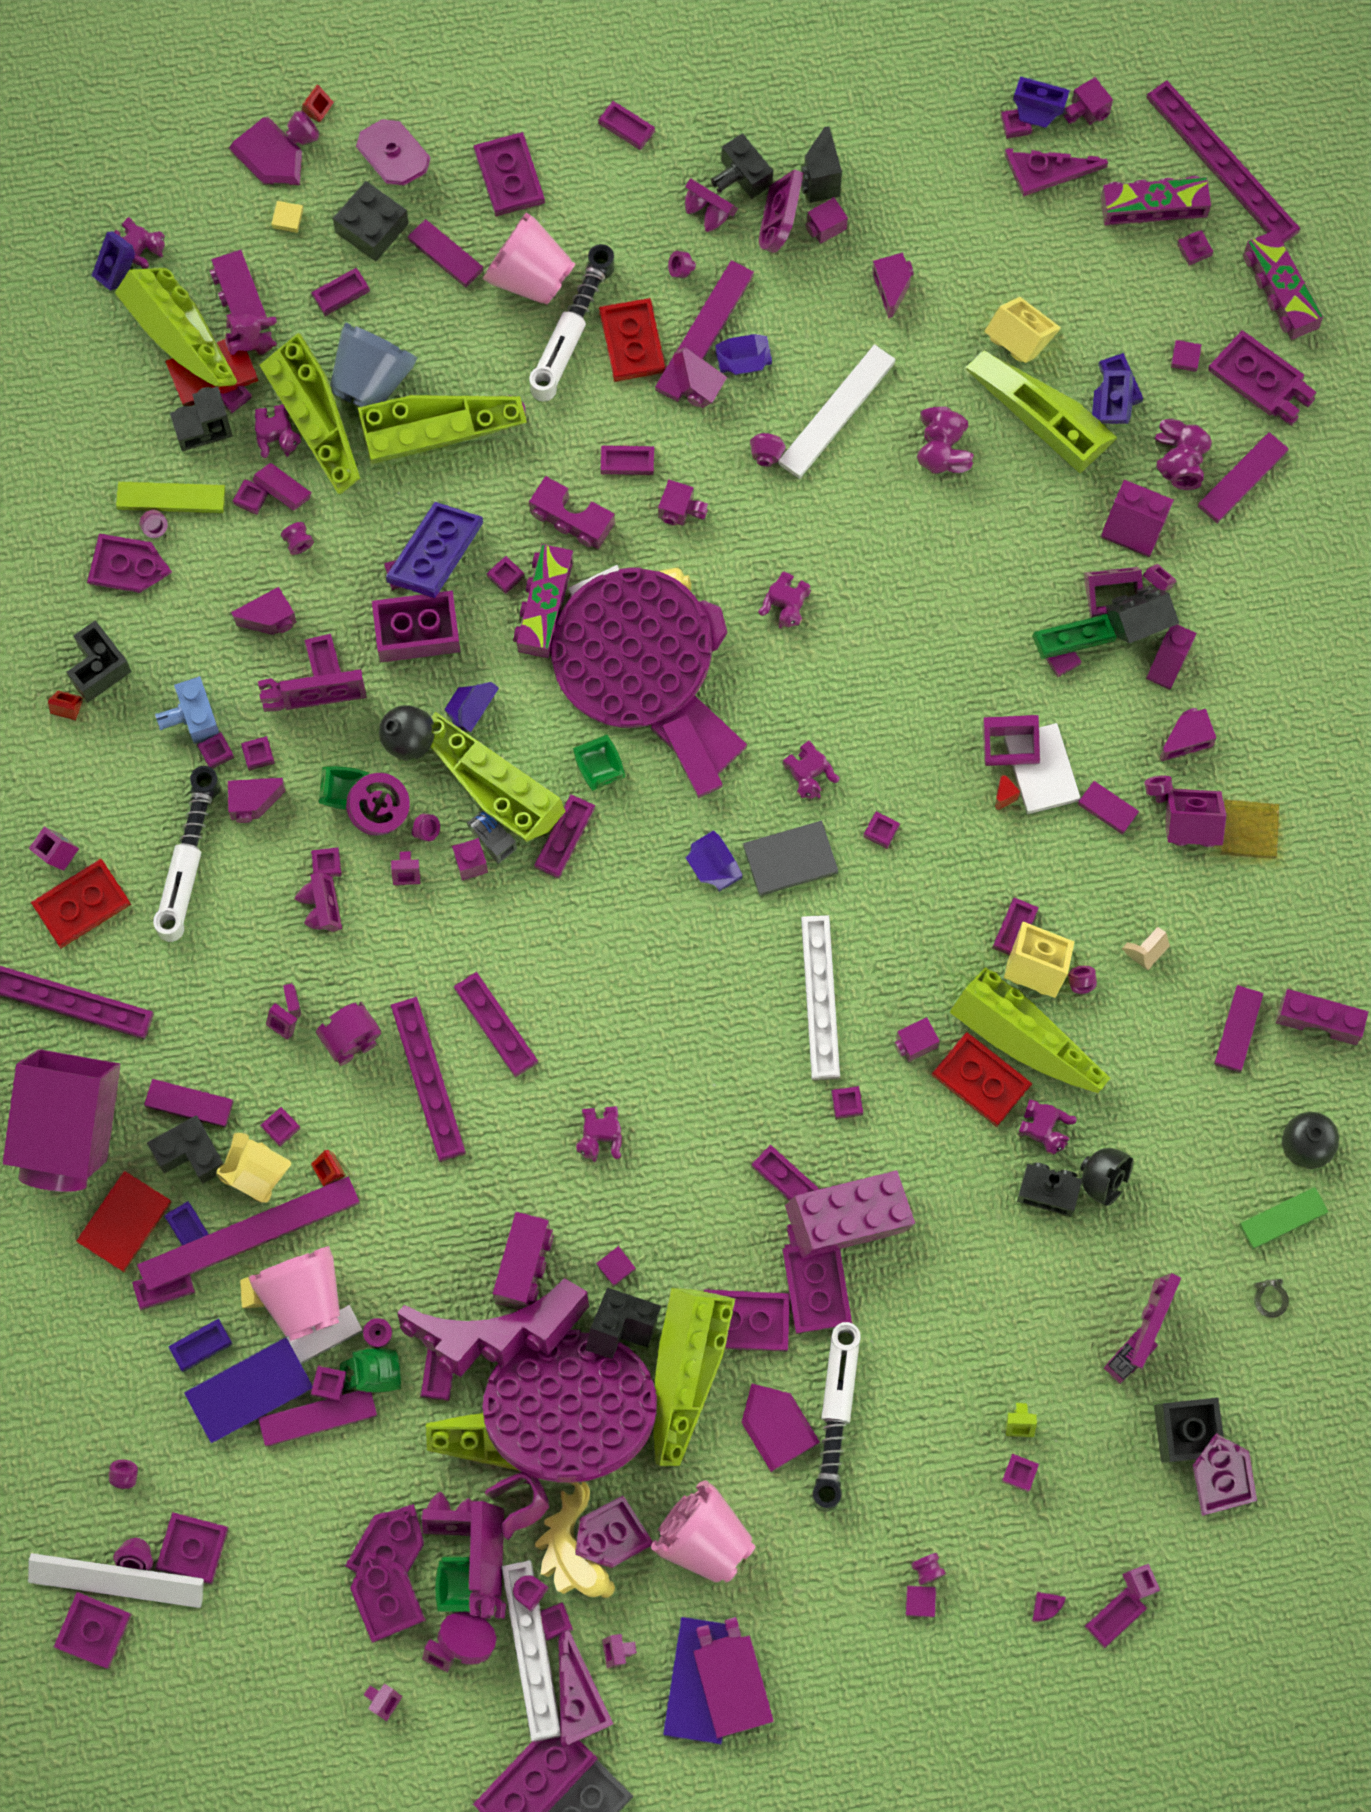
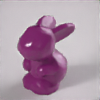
(941, 432)
(1182, 463)

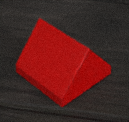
(317, 104)
(65, 705)
(1006, 793)
(328, 1168)

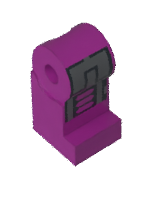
(1119, 1365)

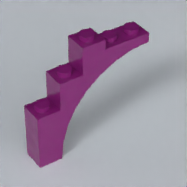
(499, 1338)

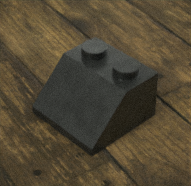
(821, 169)

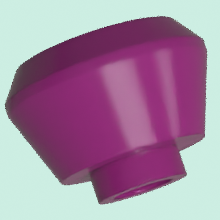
(302, 129)
(766, 449)
(134, 1554)

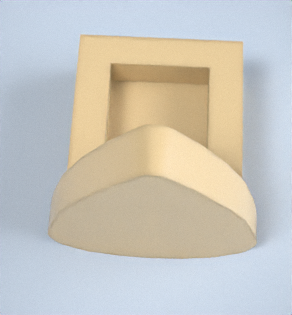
(1149, 950)

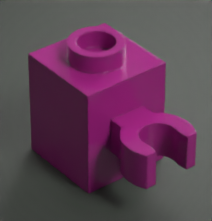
(1089, 101)
(678, 503)

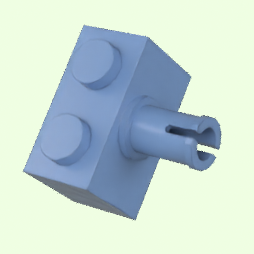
(192, 710)

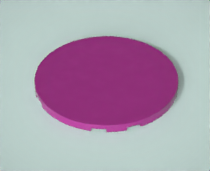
(631, 648)
(569, 1410)

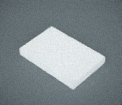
(1046, 783)

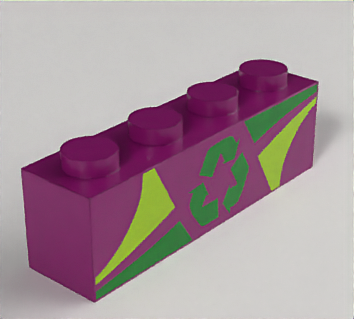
(1155, 200)
(1283, 285)
(544, 601)

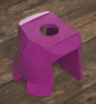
(524, 1516)

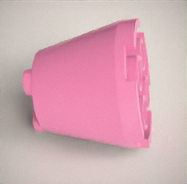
(530, 263)
(300, 1293)
(704, 1535)

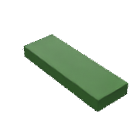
(1283, 1218)

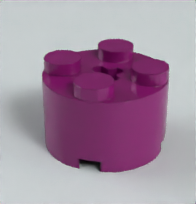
(349, 1032)

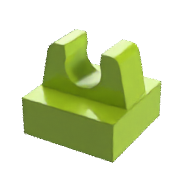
(1020, 1422)

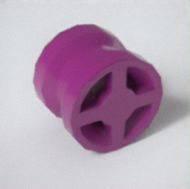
(297, 538)
(928, 1569)

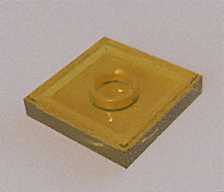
(1251, 829)

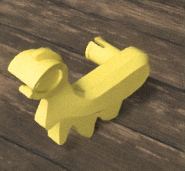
(560, 1556)

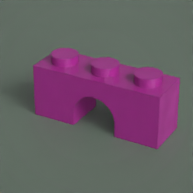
(588, 527)
(1340, 1020)

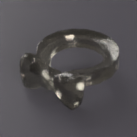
(1276, 1283)

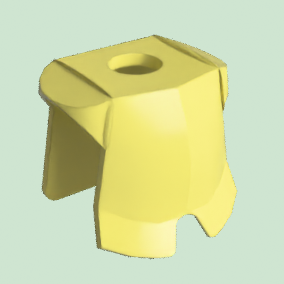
(252, 1168)

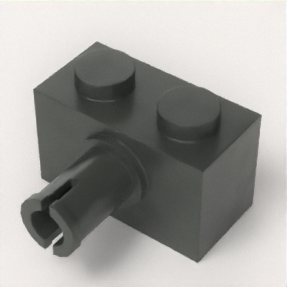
(744, 166)
(1049, 1189)

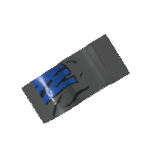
(492, 836)

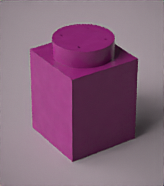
(60, 1119)

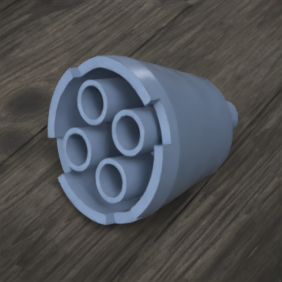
(368, 367)

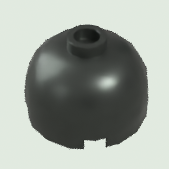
(406, 732)
(1310, 1140)
(1105, 1173)

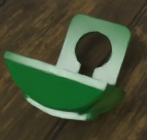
(599, 762)
(336, 785)
(374, 1370)
(452, 1584)

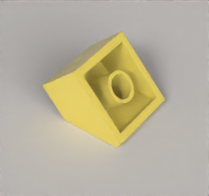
(1021, 329)
(1039, 960)

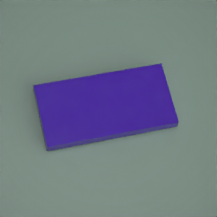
(434, 549)
(248, 1389)
(687, 1706)

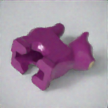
(140, 239)
(246, 334)
(275, 429)
(787, 598)
(811, 766)
(598, 1130)
(1041, 1131)

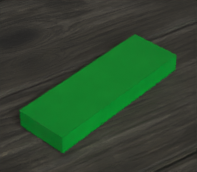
(1074, 636)

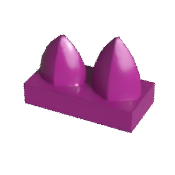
(718, 209)
(323, 894)
(441, 1520)

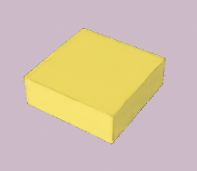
(287, 216)

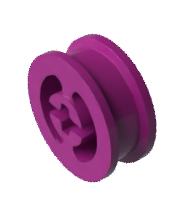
(359, 794)

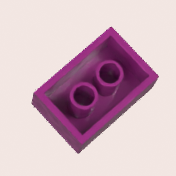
(415, 626)
(523, 1261)

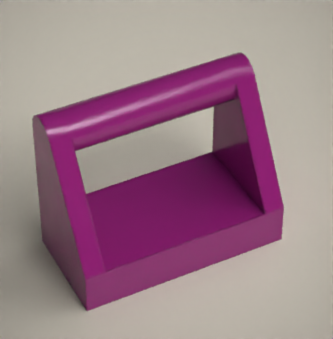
(1109, 577)
(1011, 726)

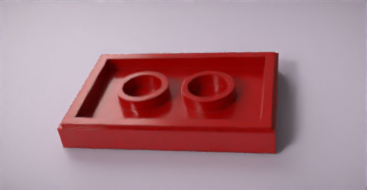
(632, 339)
(188, 383)
(81, 903)
(981, 1079)
(124, 1221)

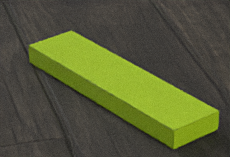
(171, 497)

